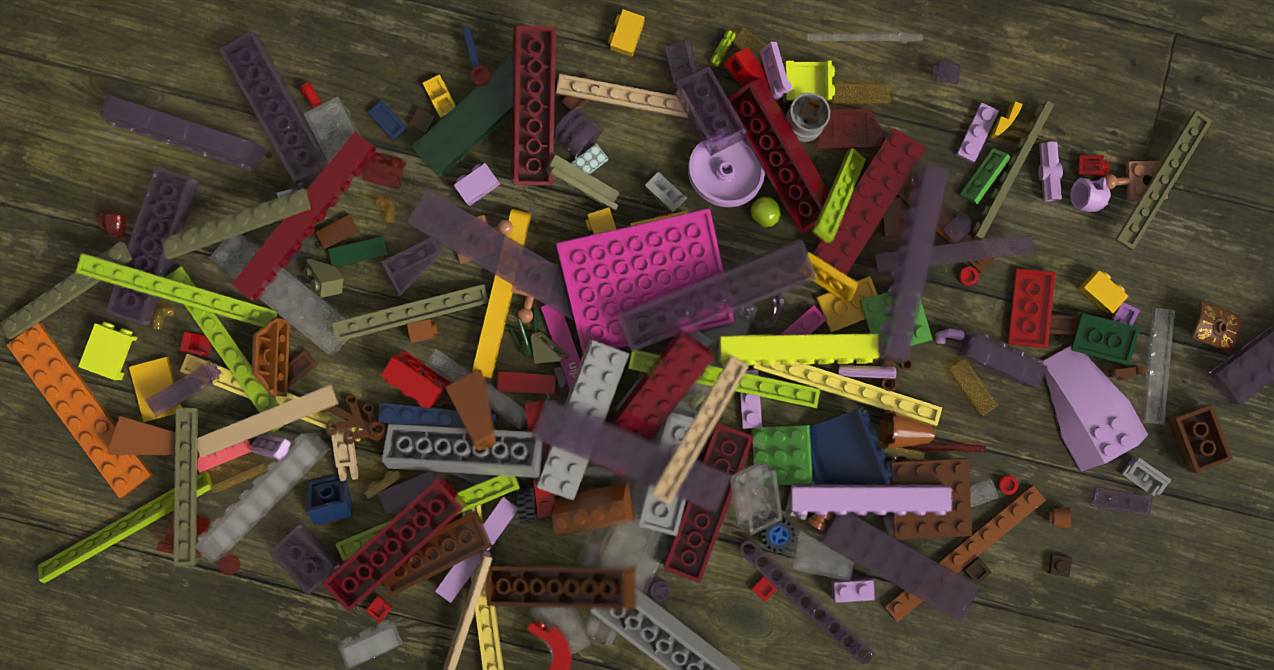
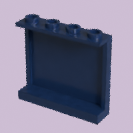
(847, 451)

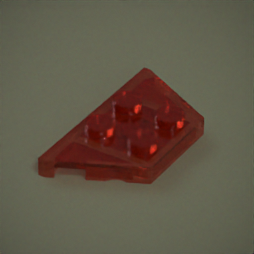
(851, 130)

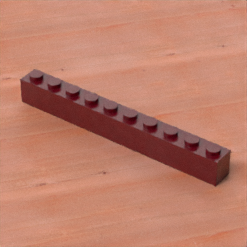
(294, 229)

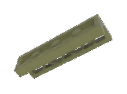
(582, 182)

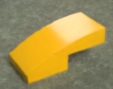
(439, 95)
(1003, 123)

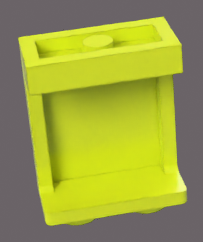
(809, 78)
(107, 350)

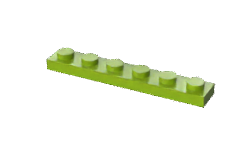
(839, 195)

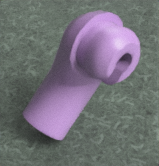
(948, 333)

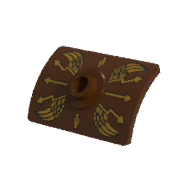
(1217, 327)

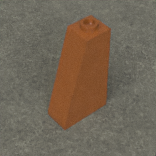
(473, 406)
(141, 439)

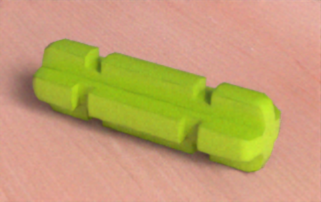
(722, 48)

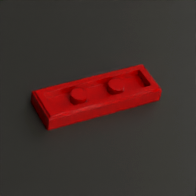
(526, 383)

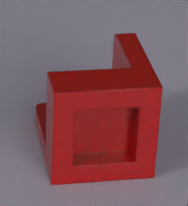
(195, 344)

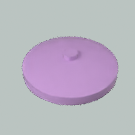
(726, 177)

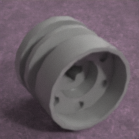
(810, 130)

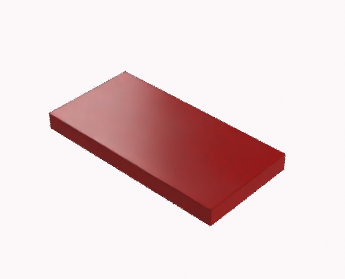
(1031, 308)

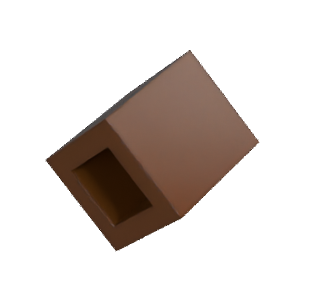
(422, 331)

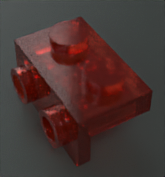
(384, 171)

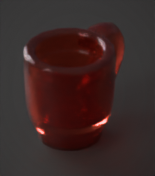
(113, 223)

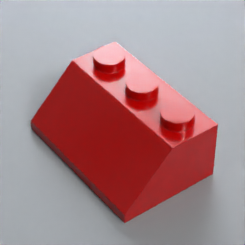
(415, 379)

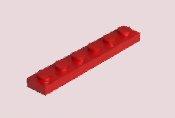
(544, 500)

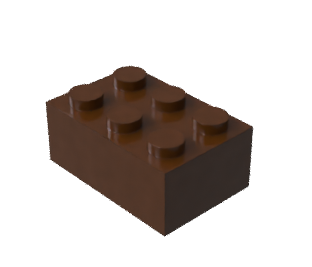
(1199, 438)

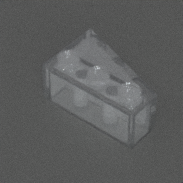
(817, 558)
(369, 644)

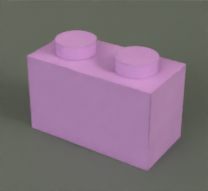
(476, 184)
(856, 590)

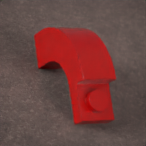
(558, 642)

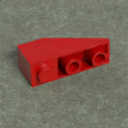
(745, 67)

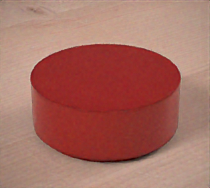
(968, 276)
(1007, 484)

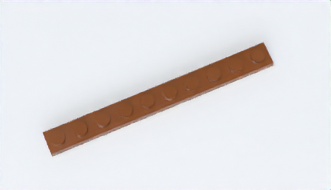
(974, 545)

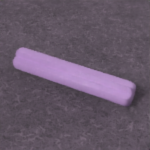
(867, 371)

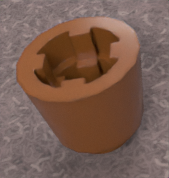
(1060, 517)

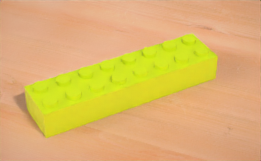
(799, 348)

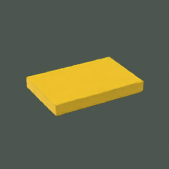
(832, 279)
(841, 314)
(149, 380)

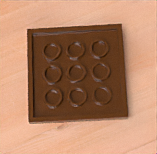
(935, 472)

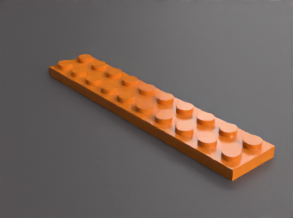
(77, 407)

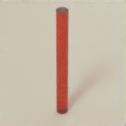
(950, 447)

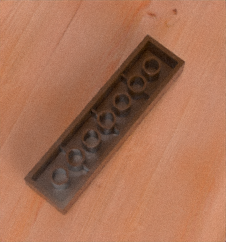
(562, 586)

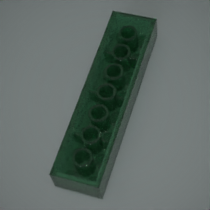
(468, 122)

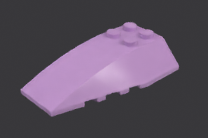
(1090, 410)

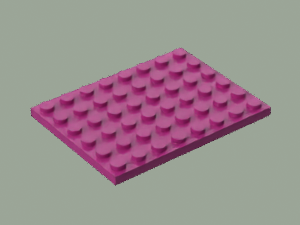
(633, 265)

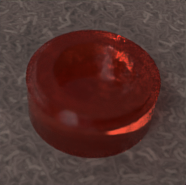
(480, 75)
(229, 565)

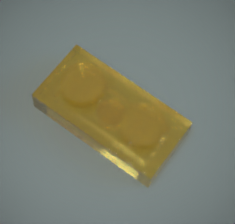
(910, 455)
(390, 478)

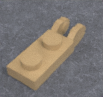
(344, 455)

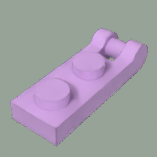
(775, 70)

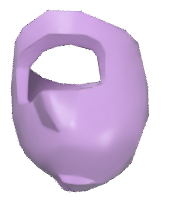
(1090, 195)

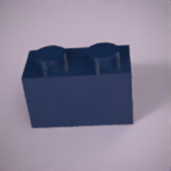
(328, 500)

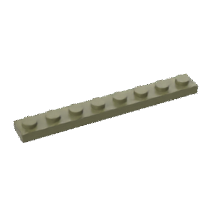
(1008, 177)
(1163, 180)
(236, 224)
(59, 295)
(410, 312)
(185, 487)

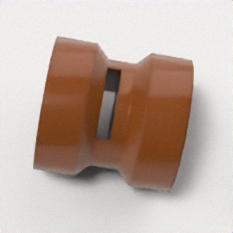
(818, 520)

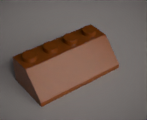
(593, 510)

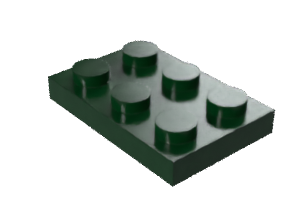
(1105, 338)

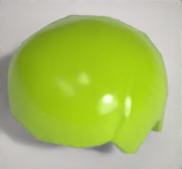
(765, 211)

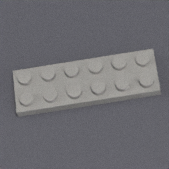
(656, 513)

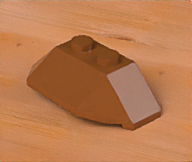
(272, 356)

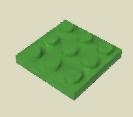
(874, 315)
(786, 451)

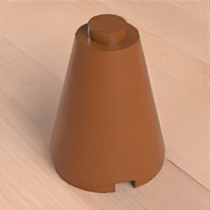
(903, 431)

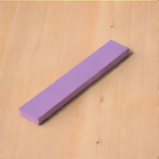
(461, 572)

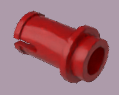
(310, 94)

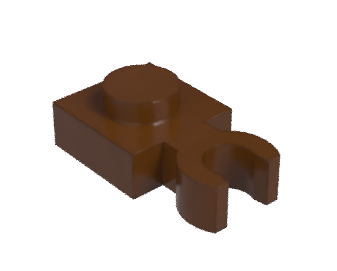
(1123, 373)

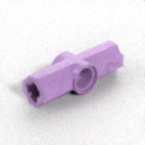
(1050, 171)

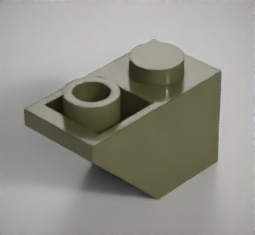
(323, 278)

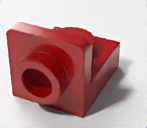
(1093, 165)

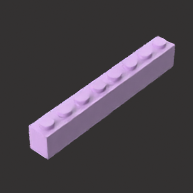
(871, 498)

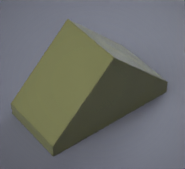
(545, 349)

